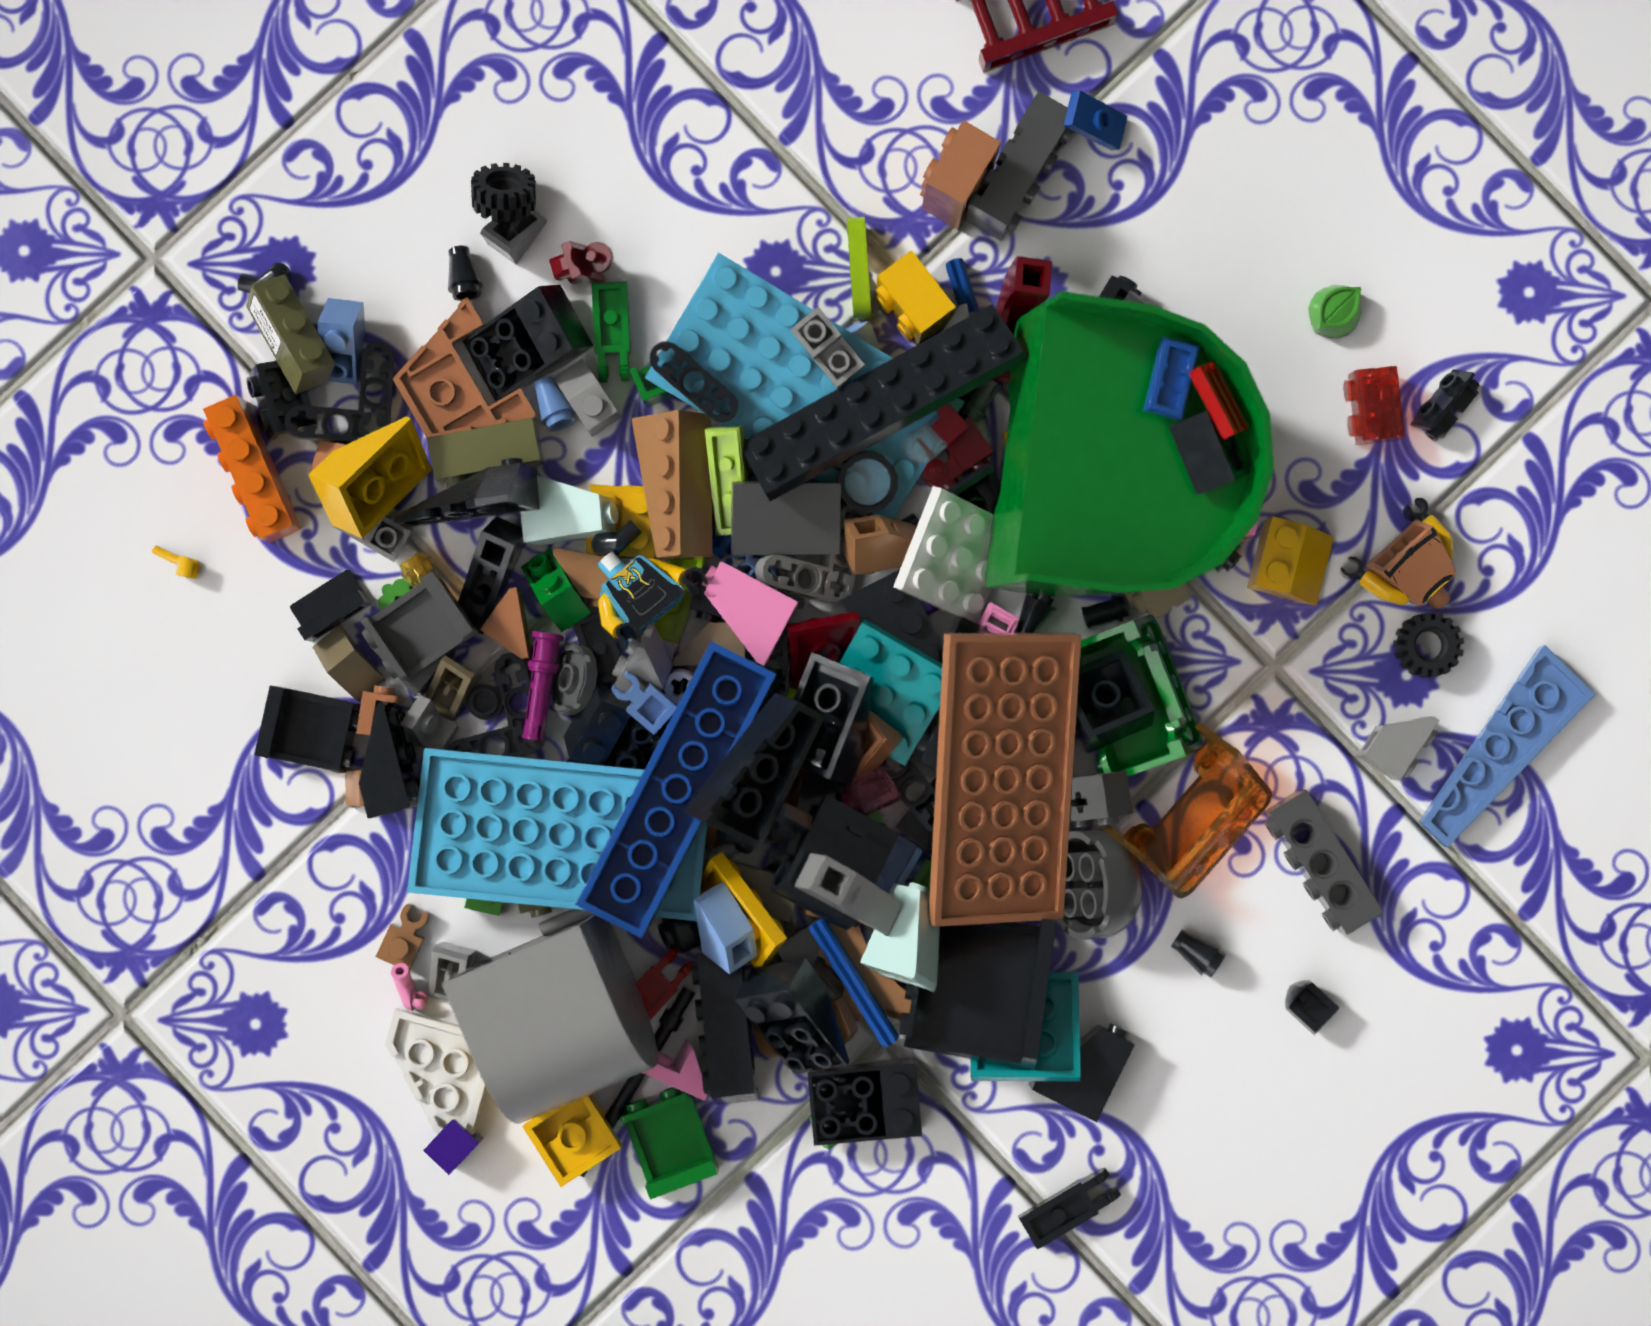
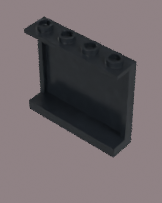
(985, 994)

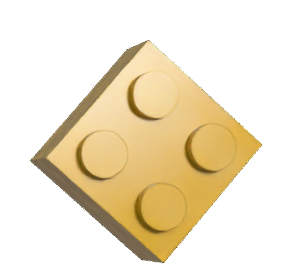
(913, 298)

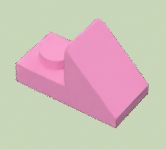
(682, 1074)

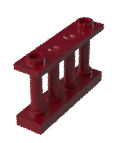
(1034, 40)

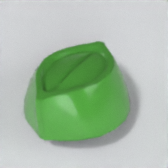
(1335, 310)

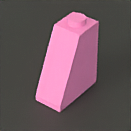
(750, 609)

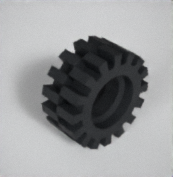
(503, 192)
(1449, 640)

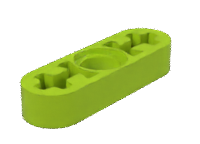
(859, 268)

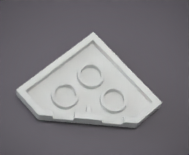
(437, 1068)

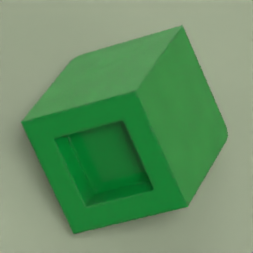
(648, 391)

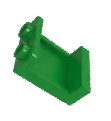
(670, 1141)

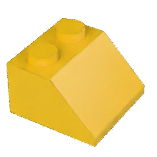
(1290, 560)

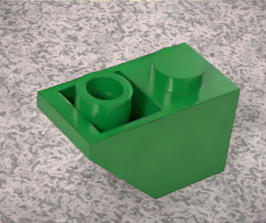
(555, 590)

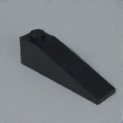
(485, 494)

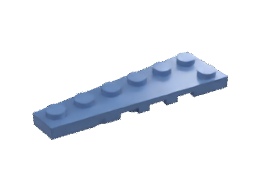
(1522, 725)

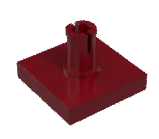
(823, 636)

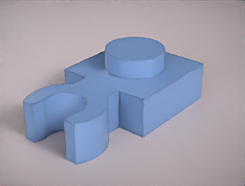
(647, 705)

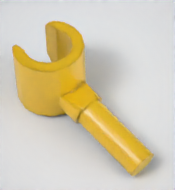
(185, 566)

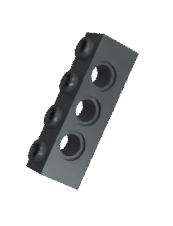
(1359, 905)

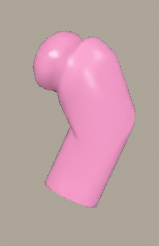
(406, 988)

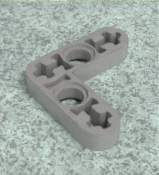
(821, 574)

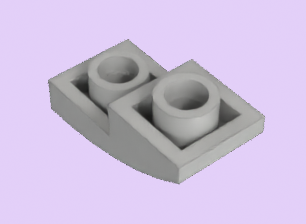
(827, 347)
(384, 538)

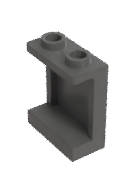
(418, 628)

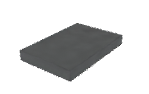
(793, 524)

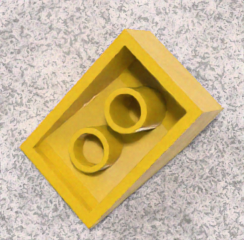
(370, 476)

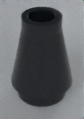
(463, 275)
(1199, 953)

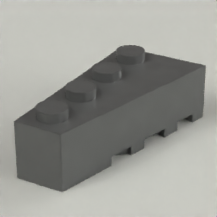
(1019, 168)

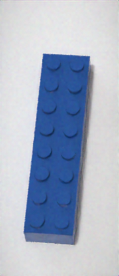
(653, 830)

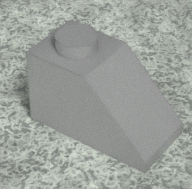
(587, 397)

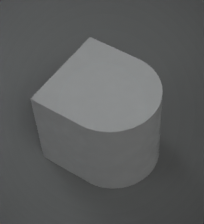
(553, 1019)

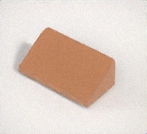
(879, 743)

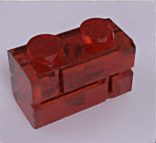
(1374, 405)

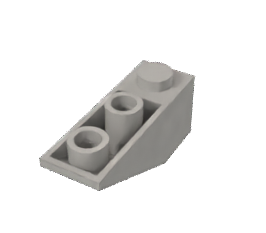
(848, 892)

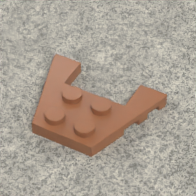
(443, 390)

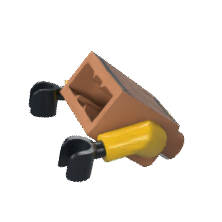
(1413, 564)

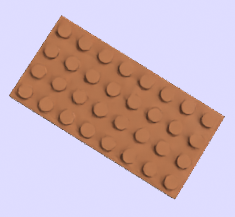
(1003, 777)

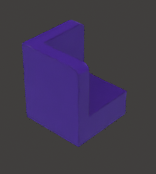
(452, 1146)

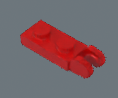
(658, 989)

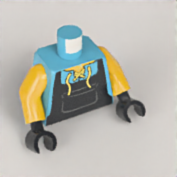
(641, 593)

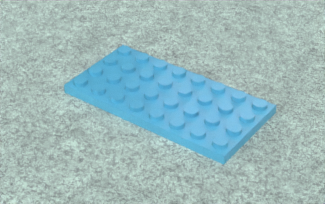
(744, 339)
(526, 830)

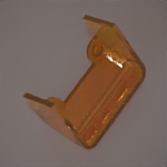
(1202, 821)

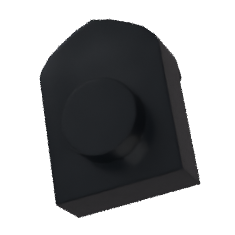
(1309, 1005)

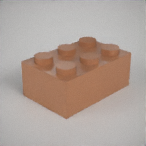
(959, 173)

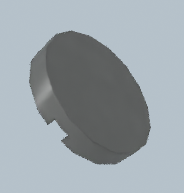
(575, 680)

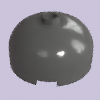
(1111, 889)

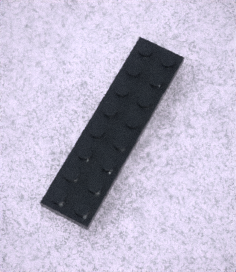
(882, 402)

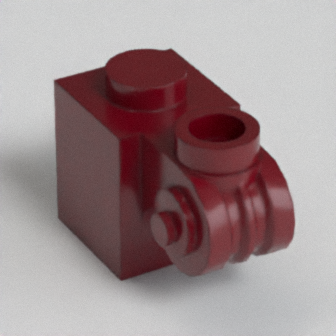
(964, 454)

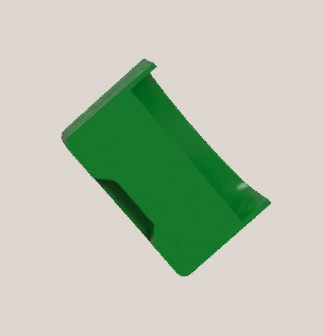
(1096, 482)

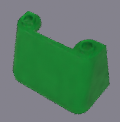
(1174, 722)

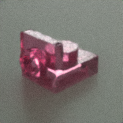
(871, 792)

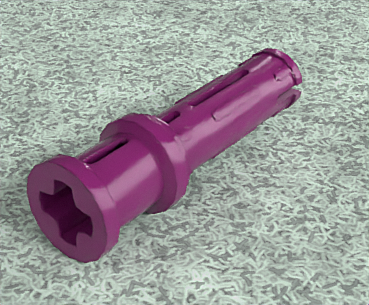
(543, 668)

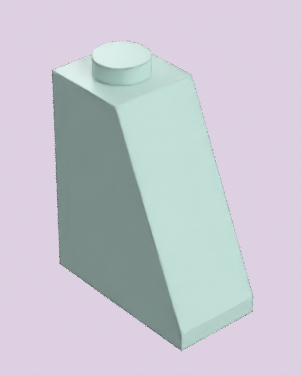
(567, 514)
(912, 943)

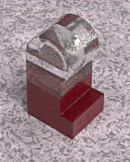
(925, 444)

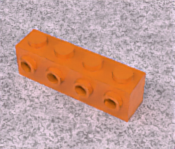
(252, 469)

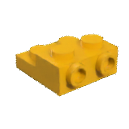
(631, 506)
(573, 1138)

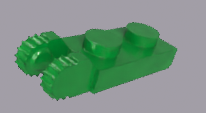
(611, 326)

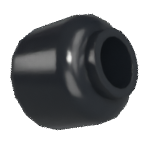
(679, 934)

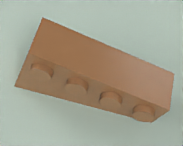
(676, 482)

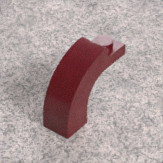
(1022, 291)

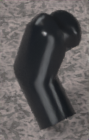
(615, 541)

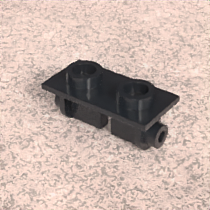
(1454, 390)

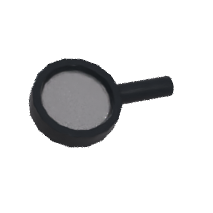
(867, 481)

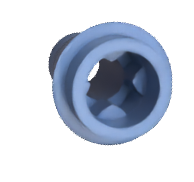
(553, 406)

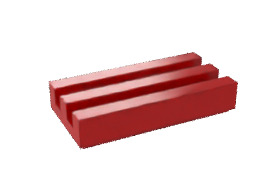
(1218, 400)

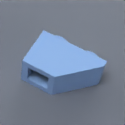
(724, 929)

